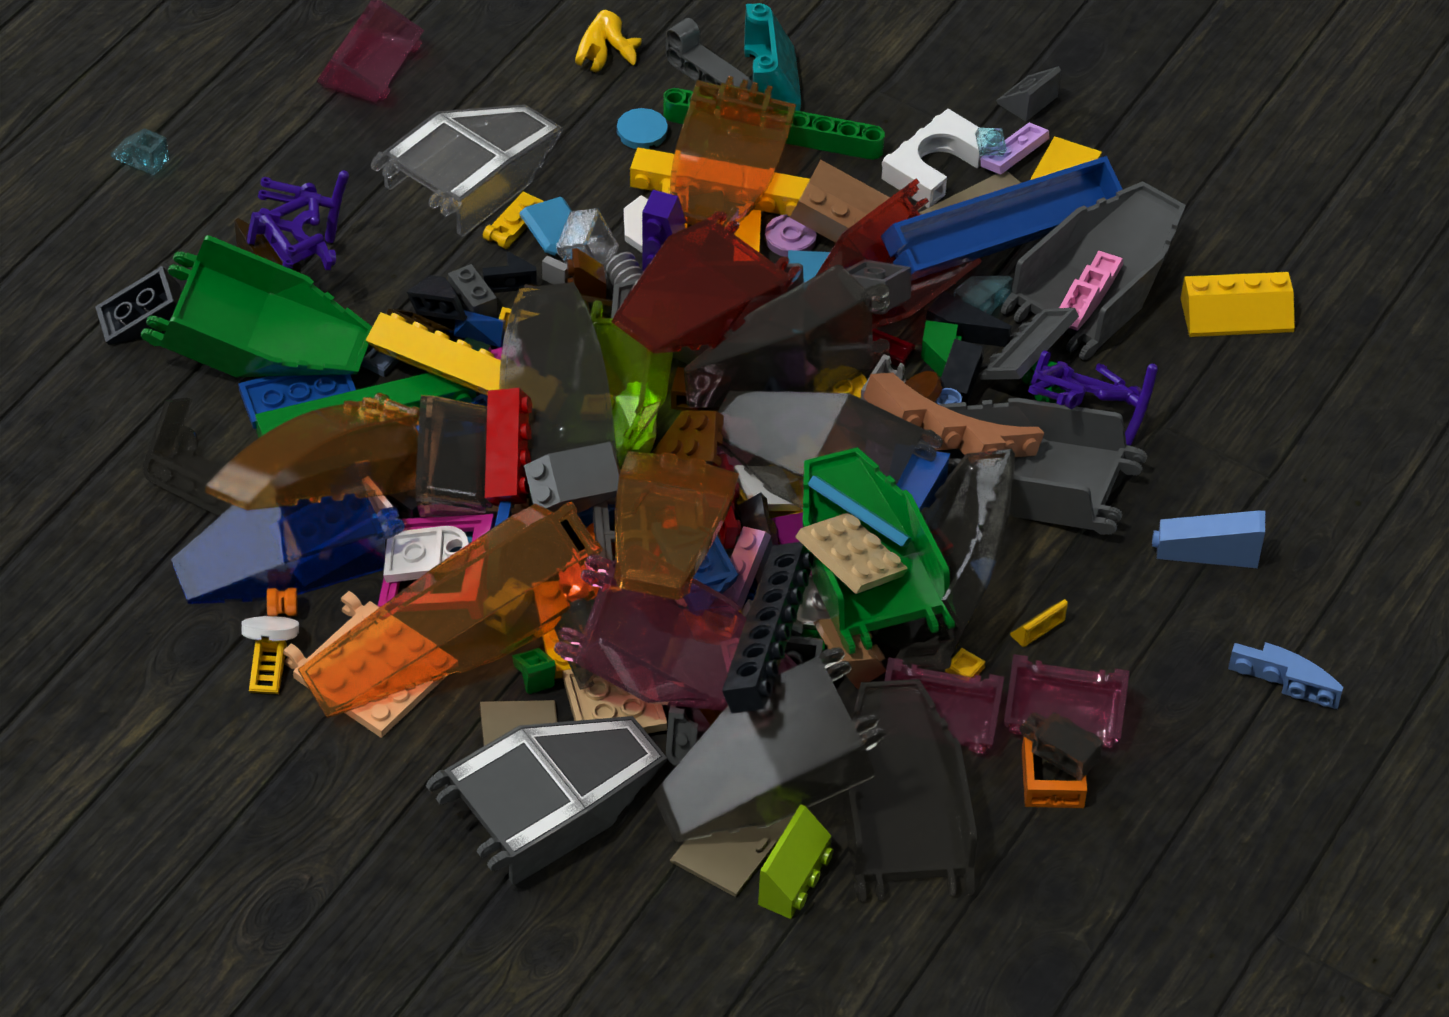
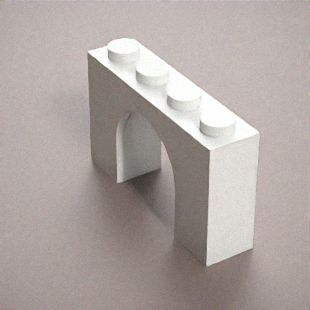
(944, 134)

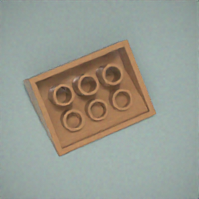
(834, 202)

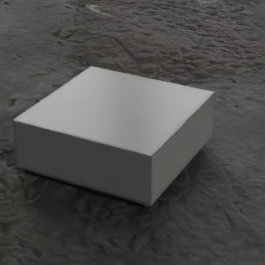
(554, 271)

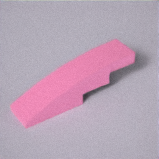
(1092, 286)

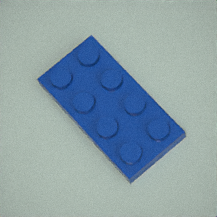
(284, 391)

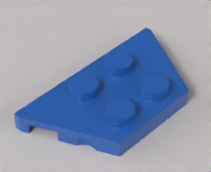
(717, 569)

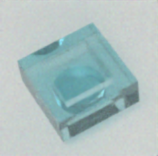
(990, 141)

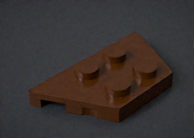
(694, 436)

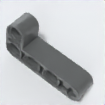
(695, 60)

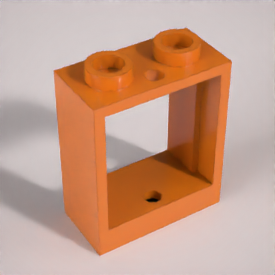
(1040, 792)

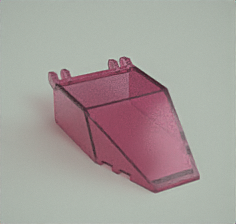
(658, 644)

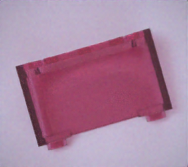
(371, 53)
(1080, 695)
(963, 701)

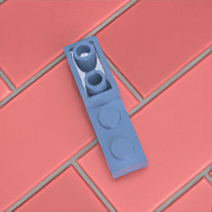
(1298, 675)

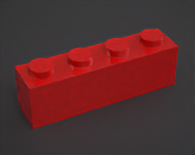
(507, 446)

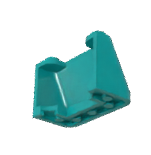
(774, 54)

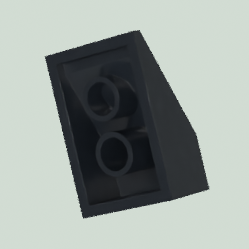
(126, 312)

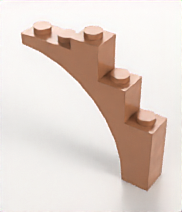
(955, 429)

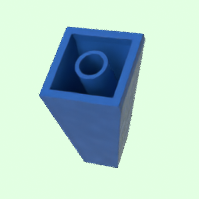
(924, 478)

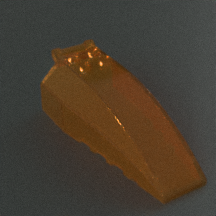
(326, 452)

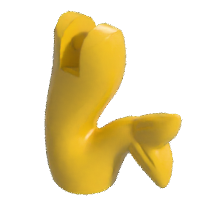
(593, 44)

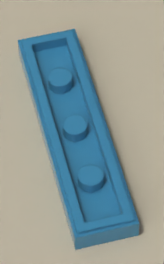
(859, 511)

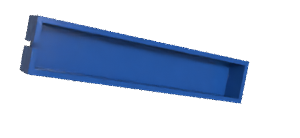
(997, 218)

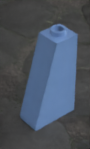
(1212, 539)

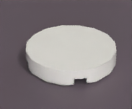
(270, 626)

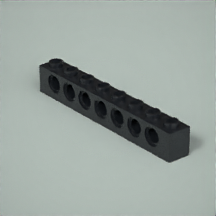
(768, 628)

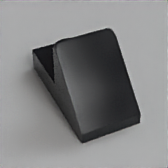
(510, 277)

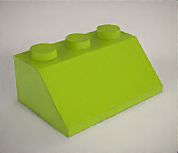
(794, 864)

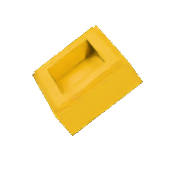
(966, 664)

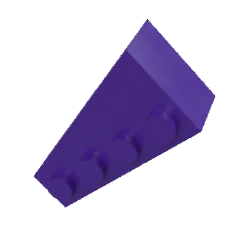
(660, 219)

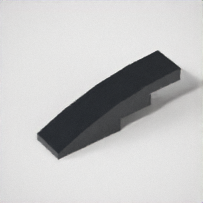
(755, 515)

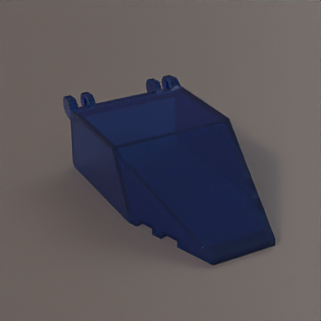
(285, 548)

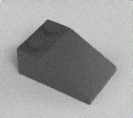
(574, 475)

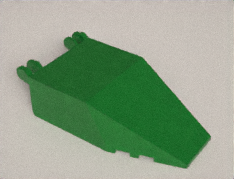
(257, 318)
(892, 603)

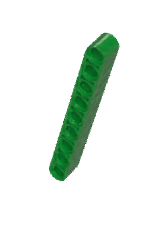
(806, 129)

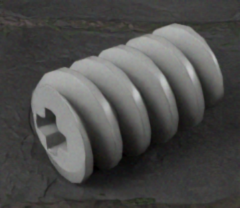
(622, 268)

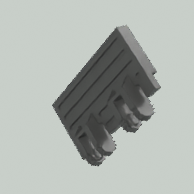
(1028, 344)

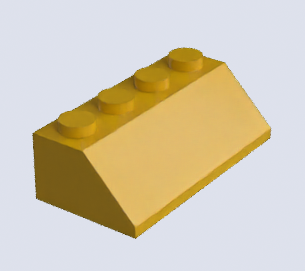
(1238, 304)

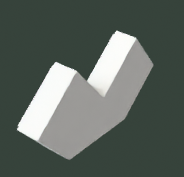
(633, 222)

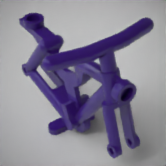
(270, 225)
(1077, 384)

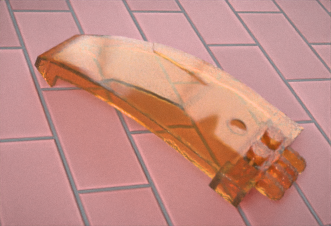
(728, 149)
(667, 520)

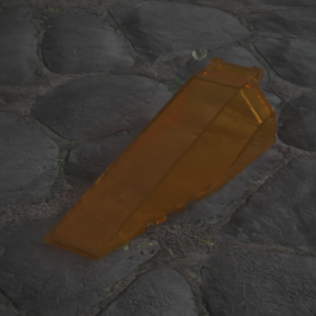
(460, 612)

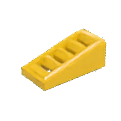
(261, 646)

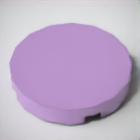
(787, 234)

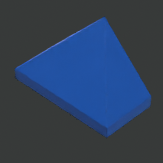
(481, 328)

